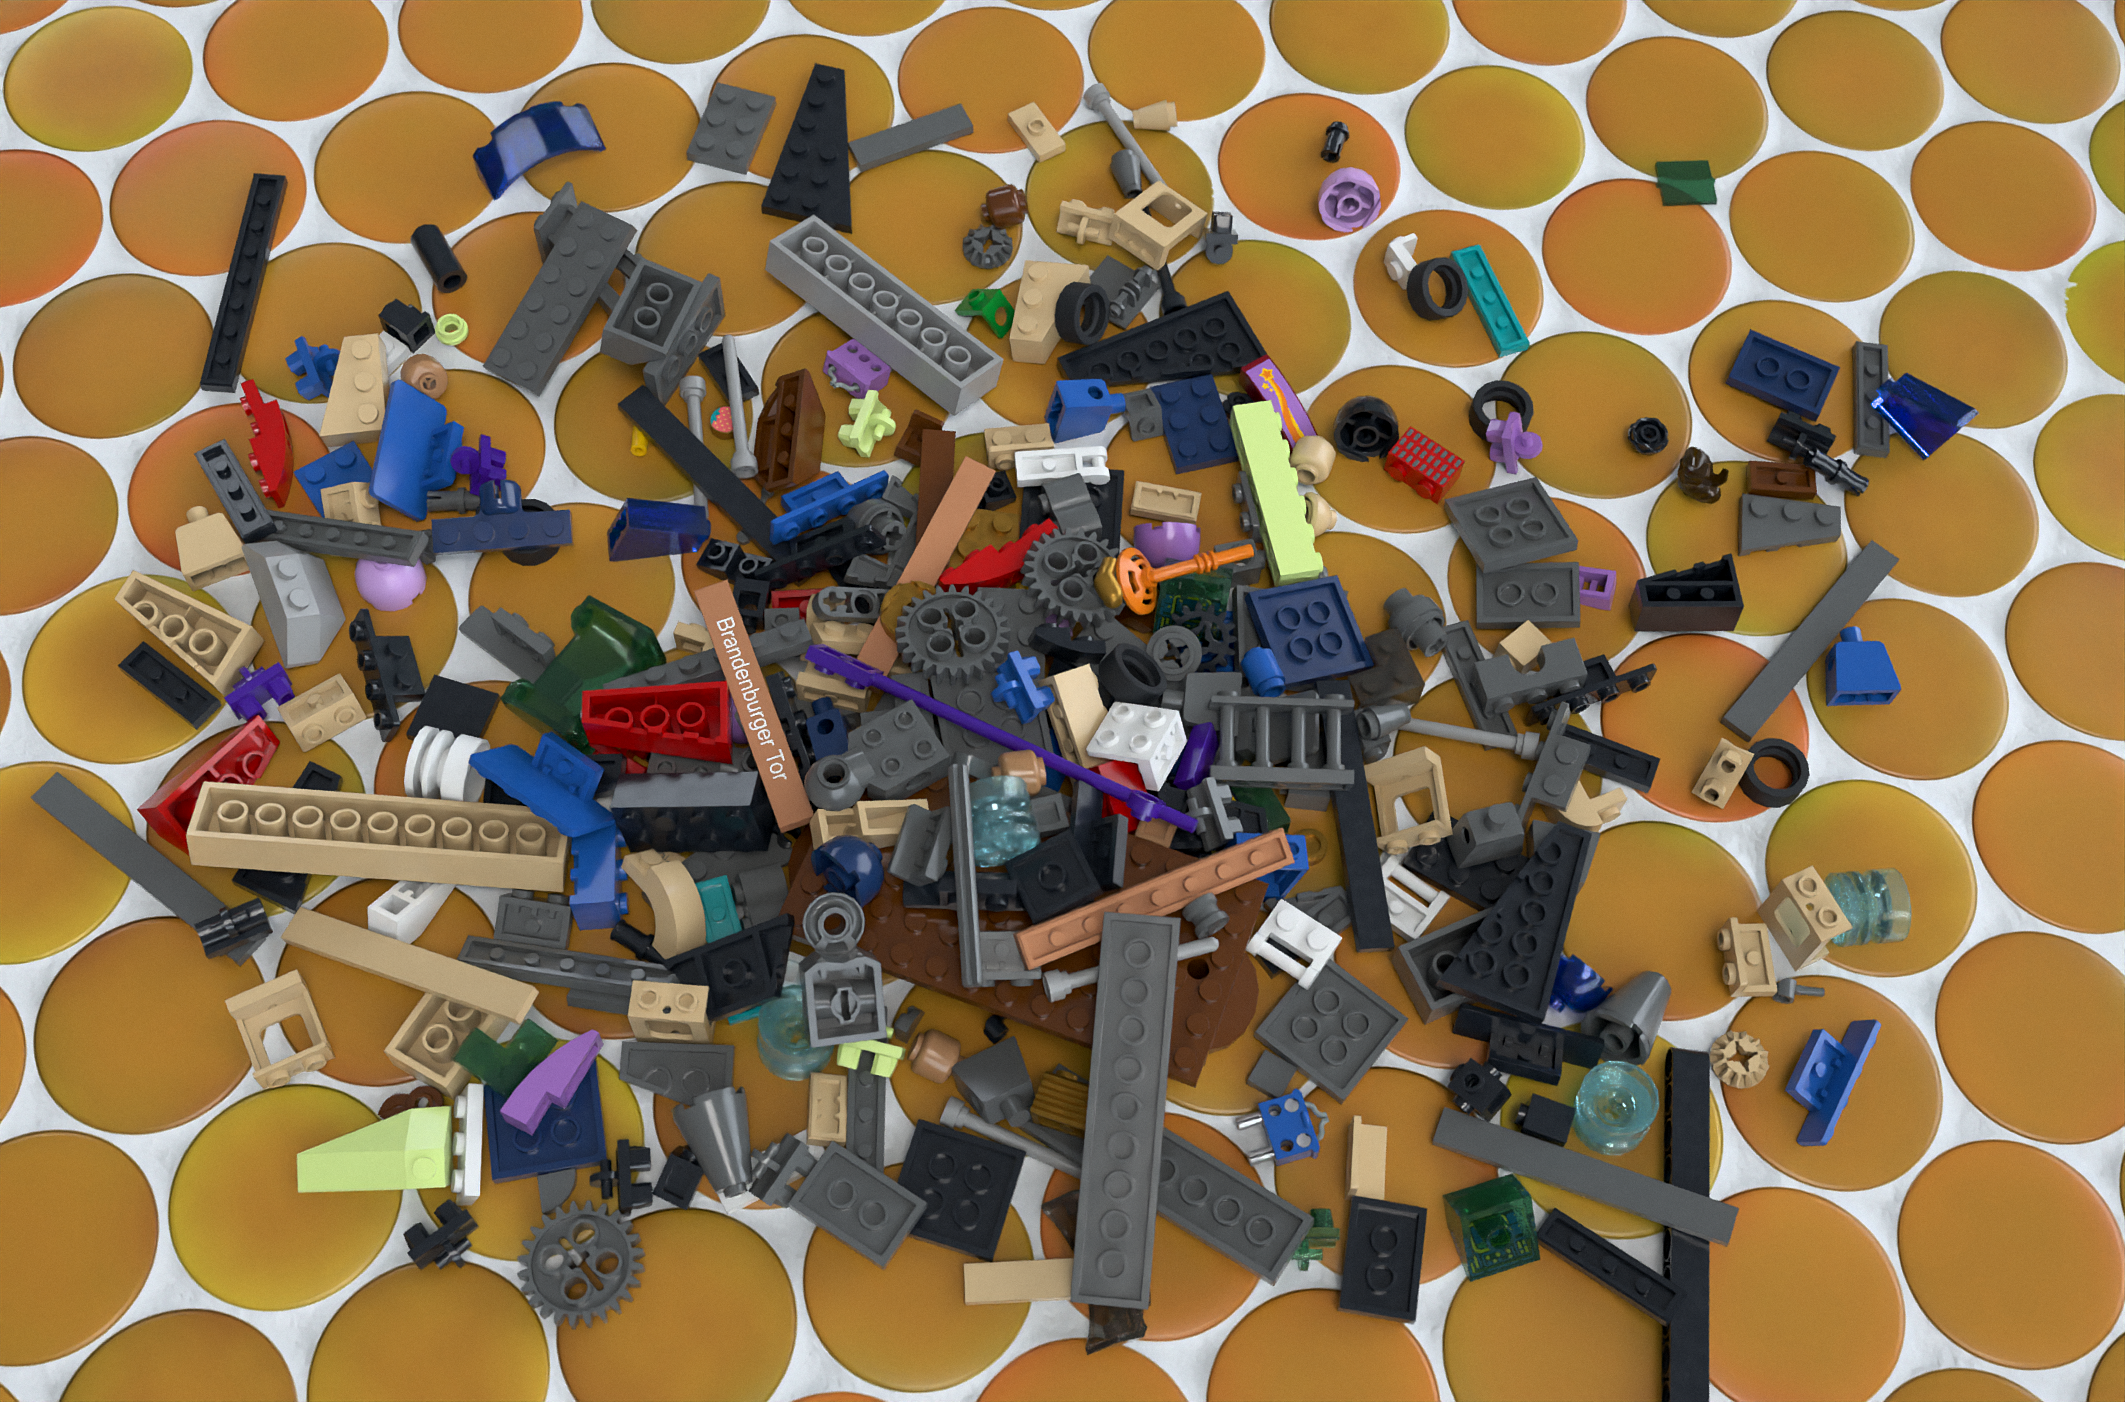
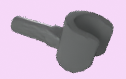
(1788, 988)

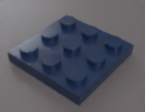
(1309, 630)
(561, 1141)

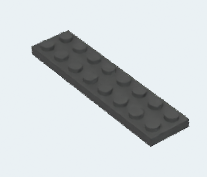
(1211, 1202)

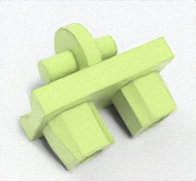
(871, 423)
(884, 1060)

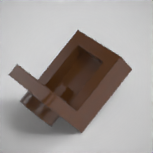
(910, 444)

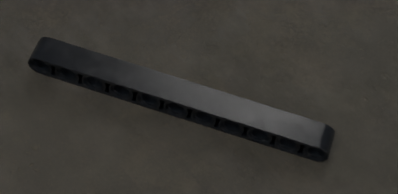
(1685, 1255)

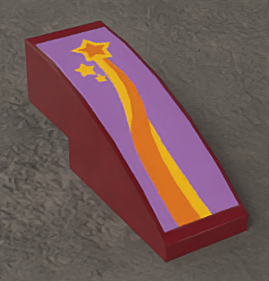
(1266, 382)

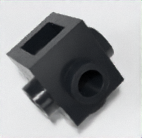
(1478, 1089)

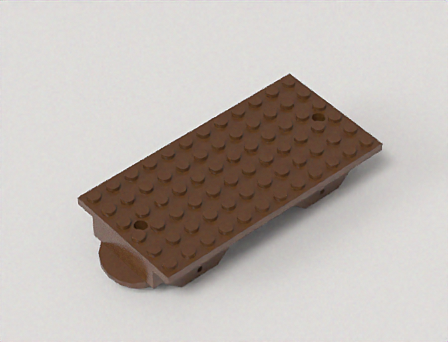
(921, 946)

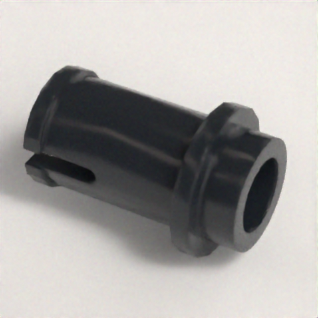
(1336, 135)

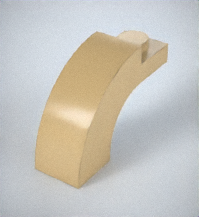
(673, 900)

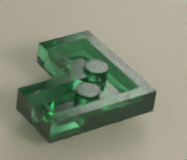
(505, 1067)

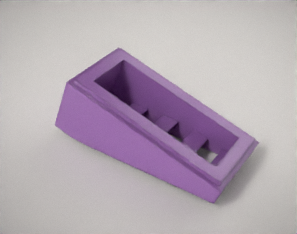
(1596, 577)

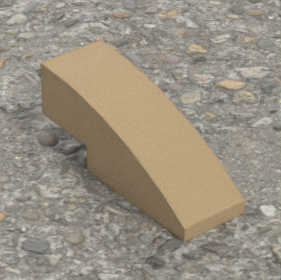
(869, 820)

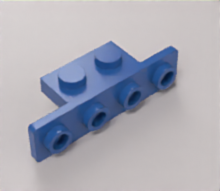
(821, 501)
(1827, 1077)

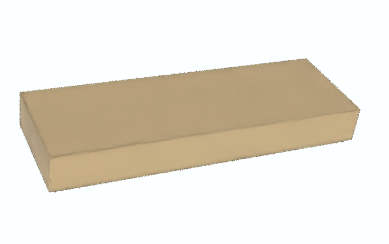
(1018, 1281)

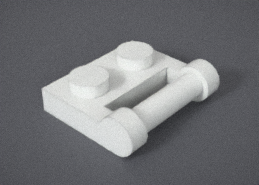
(1408, 915)
(1301, 936)

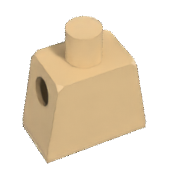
(208, 549)

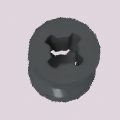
(1205, 915)

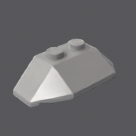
(296, 600)

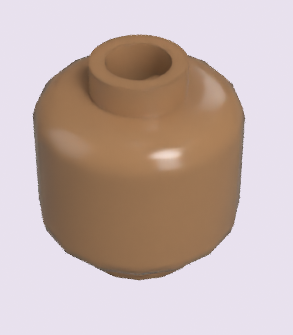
(425, 375)
(1023, 765)
(934, 1055)

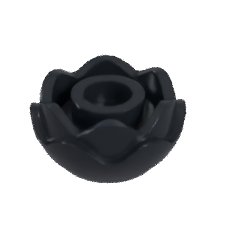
(1648, 427)

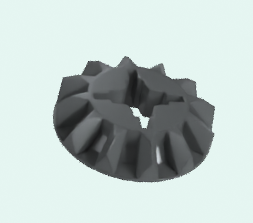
(998, 252)
(1179, 637)

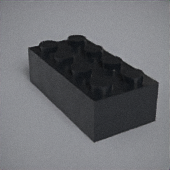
(693, 812)

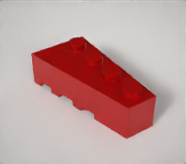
(663, 719)

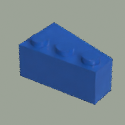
(598, 879)

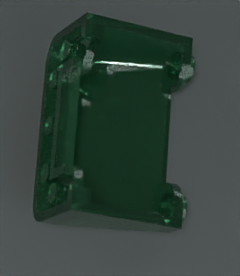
(602, 650)

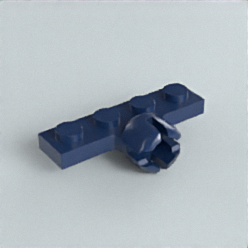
(501, 525)

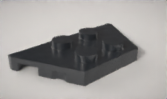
(739, 968)

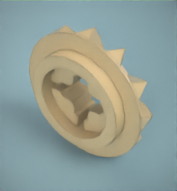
(1732, 1072)

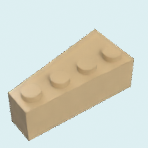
(194, 631)

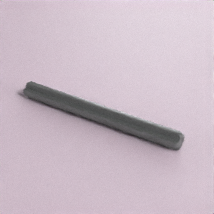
(965, 876)

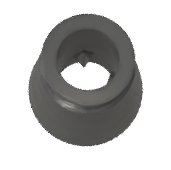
(1127, 172)
(1381, 720)

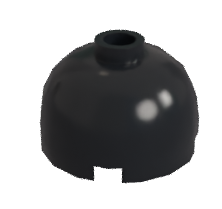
(1365, 428)

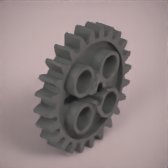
(1076, 566)
(930, 645)
(553, 1286)

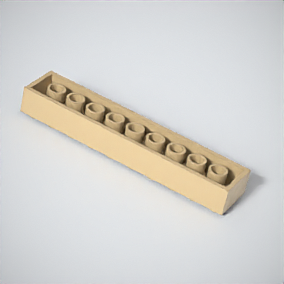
(376, 837)

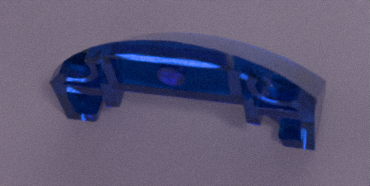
(531, 139)

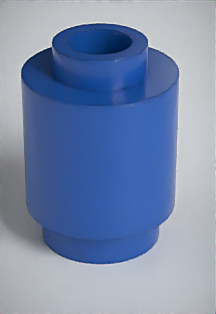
(1263, 672)

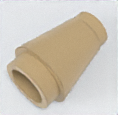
(1156, 116)

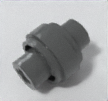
(885, 519)
(1417, 620)

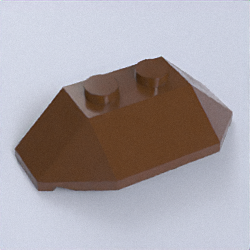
(790, 433)

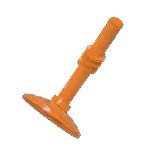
(1149, 577)

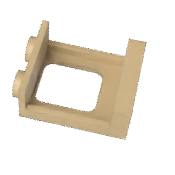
(1148, 237)
(1402, 776)
(1794, 927)
(686, 1004)
(269, 1005)

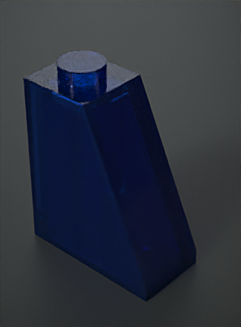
(1921, 413)
(656, 530)

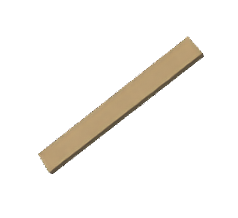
(410, 965)

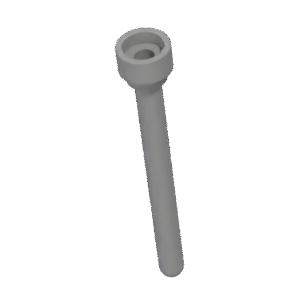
(1099, 99)
(692, 391)
(743, 462)
(1523, 745)
(1059, 984)
(959, 1115)

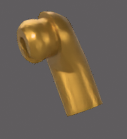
(1107, 585)

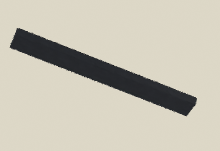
(243, 283)
(704, 471)
(1357, 835)

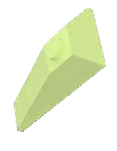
(391, 1154)

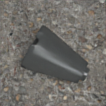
(1630, 1018)
(719, 1138)

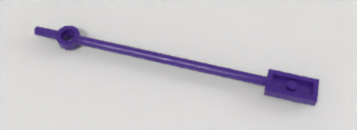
(862, 675)

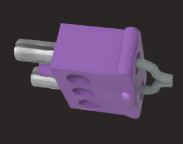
(856, 369)

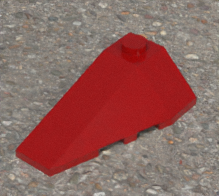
(234, 760)

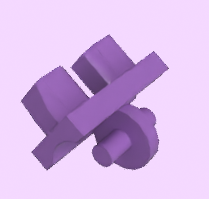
(1511, 442)

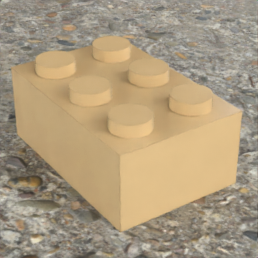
(432, 1037)

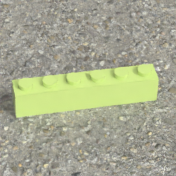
(1273, 487)

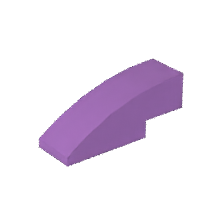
(551, 1082)

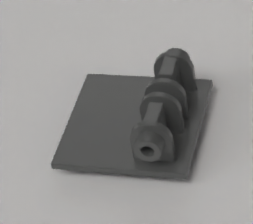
(1126, 289)

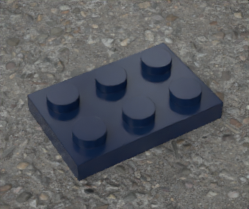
(1782, 375)
(1195, 424)

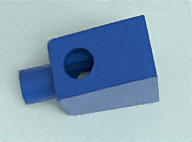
(1081, 408)
(1859, 672)

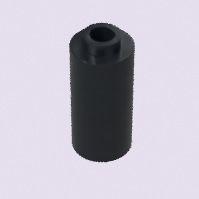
(438, 258)

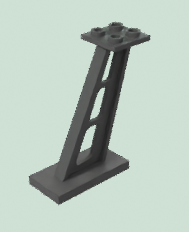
(701, 322)

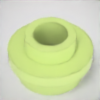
(448, 323)

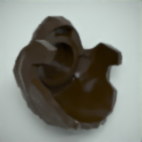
(1697, 477)

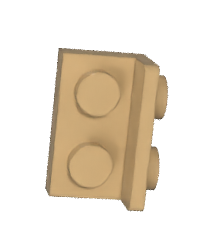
(1004, 441)
(351, 503)
(322, 712)

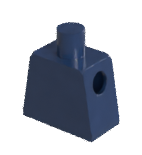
(828, 730)

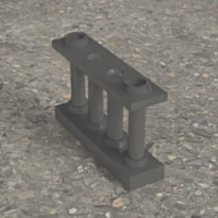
(1297, 773)

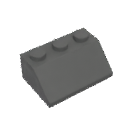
(648, 314)

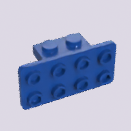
(413, 451)
(553, 783)

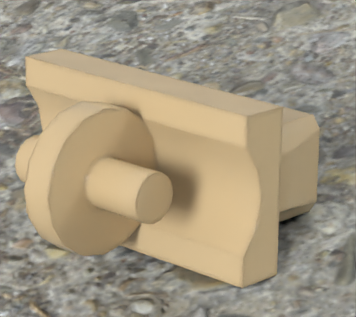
(1085, 222)
(1722, 773)

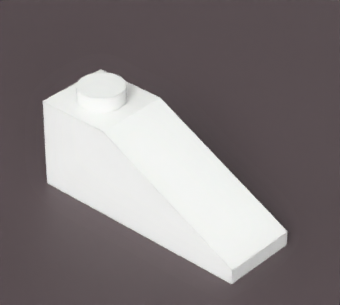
(407, 909)

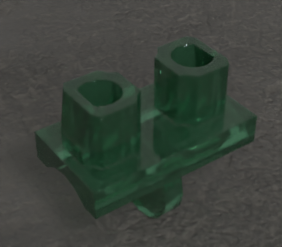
(1319, 1236)

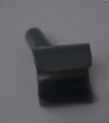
(782, 841)
(995, 1028)

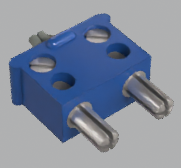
(1289, 1129)

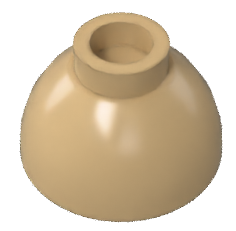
(1319, 513)

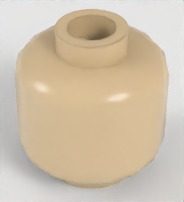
(1312, 459)

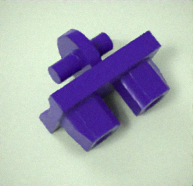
(481, 465)
(257, 689)

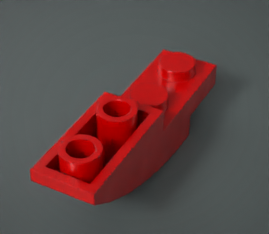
(271, 444)
(993, 567)

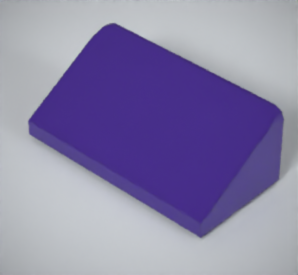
(1197, 756)

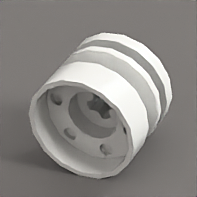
(440, 766)

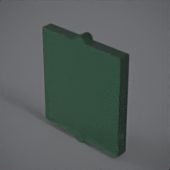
(1685, 183)

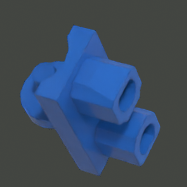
(318, 363)
(1018, 689)

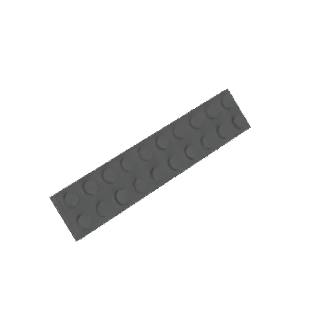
(1125, 1111)

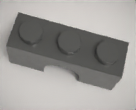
(1503, 687)

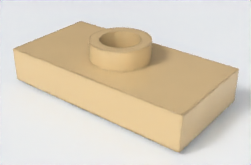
(1036, 132)
(1165, 503)
(827, 1109)

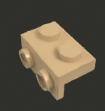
(1747, 959)

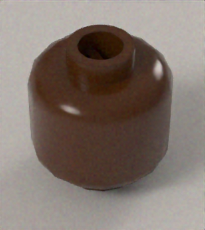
(1005, 206)

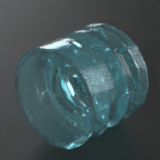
(1001, 820)
(1873, 904)
(777, 1027)
(1626, 1093)

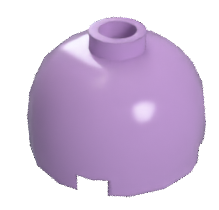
(1349, 199)
(389, 585)

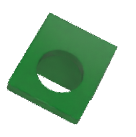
(985, 303)

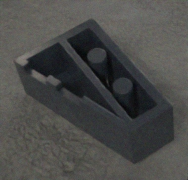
(1689, 599)

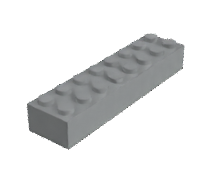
(883, 314)

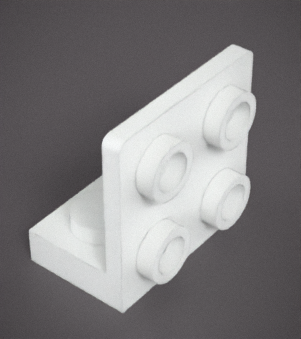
(1141, 736)

